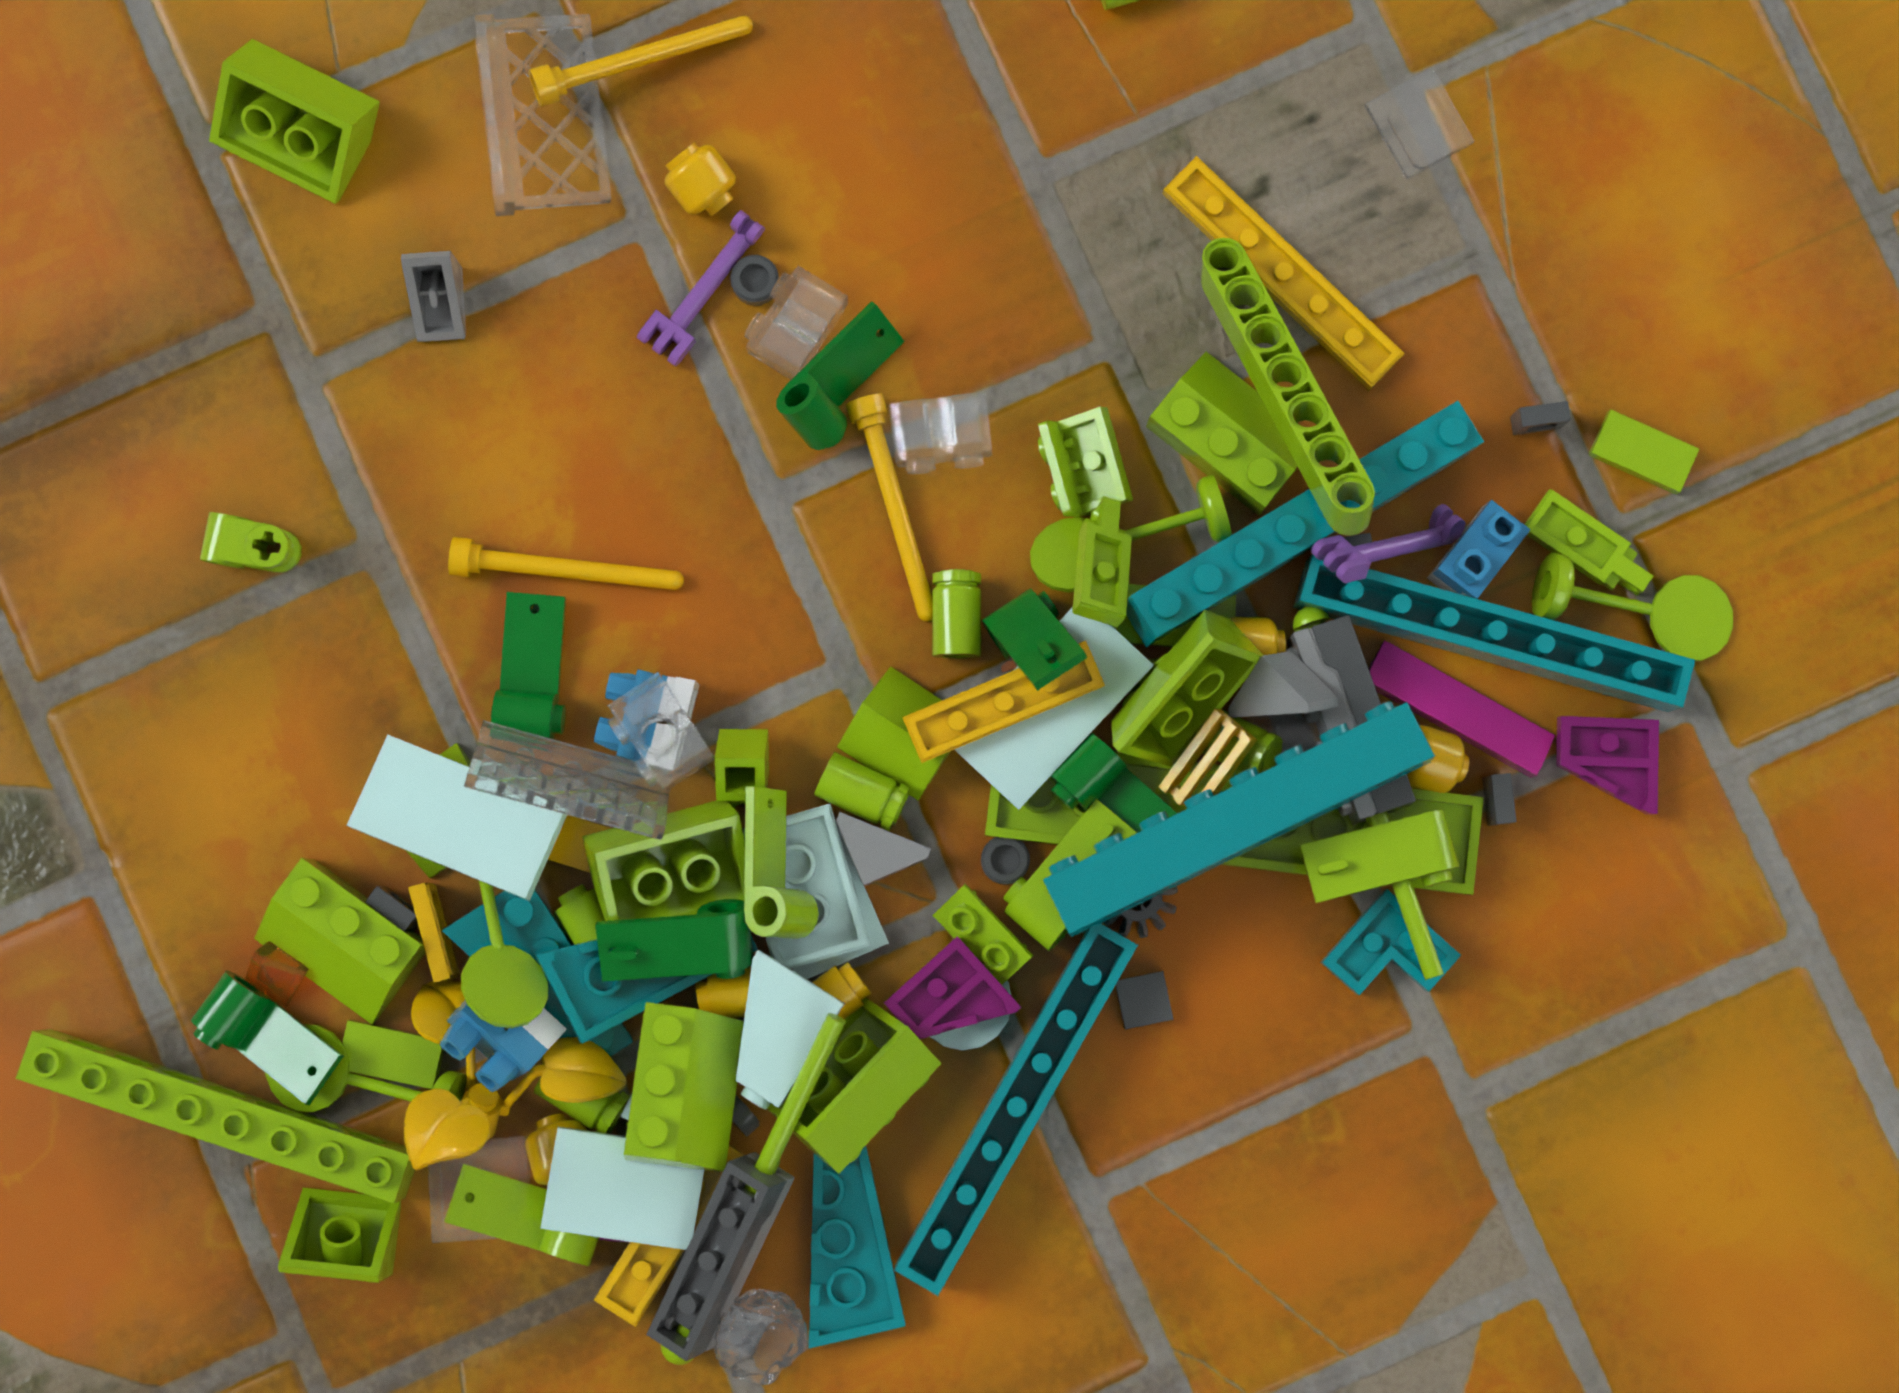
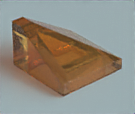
(275, 973)

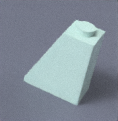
(778, 1029)

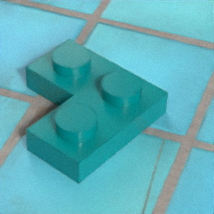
(1376, 940)

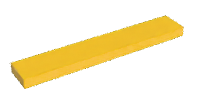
(1285, 274)

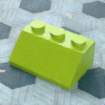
(292, 119)
(1225, 432)
(1184, 689)
(674, 876)
(340, 939)
(862, 1085)
(684, 1088)

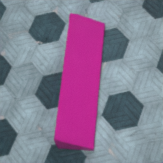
(1460, 710)

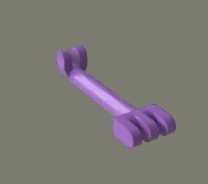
(673, 329)
(1354, 561)

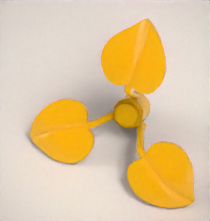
(447, 1129)

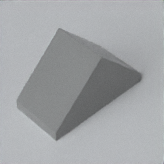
(435, 295)
(1281, 686)
(878, 851)

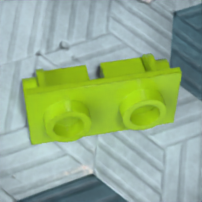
(983, 934)

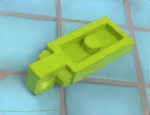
(1587, 542)
(1102, 566)

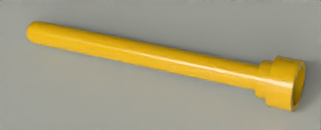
(552, 82)
(869, 417)
(470, 558)

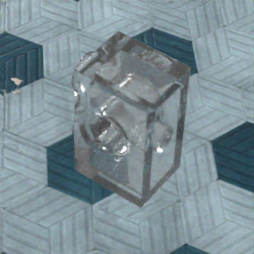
(652, 703)

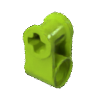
(244, 543)

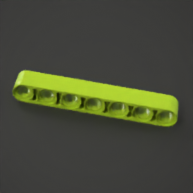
(1287, 404)

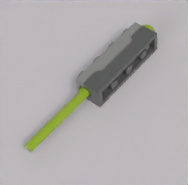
(1337, 660)
(735, 1225)

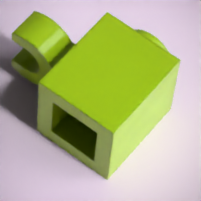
(740, 762)

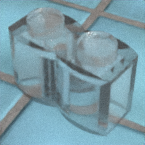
(796, 322)
(940, 432)

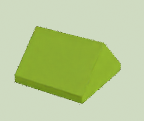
(880, 737)
(342, 1236)

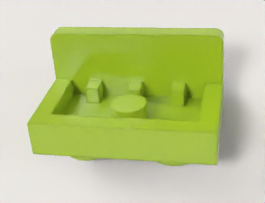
(1083, 461)

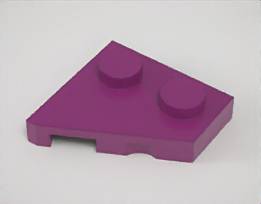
(1613, 756)
(950, 994)

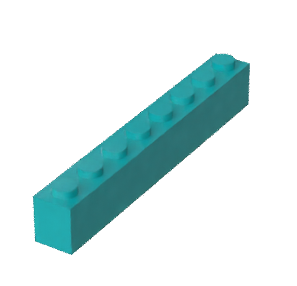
(1295, 528)
(1500, 635)
(1239, 818)
(1014, 1108)

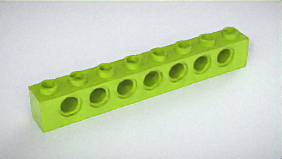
(217, 1114)

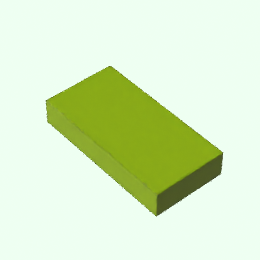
(1643, 452)
(392, 1054)

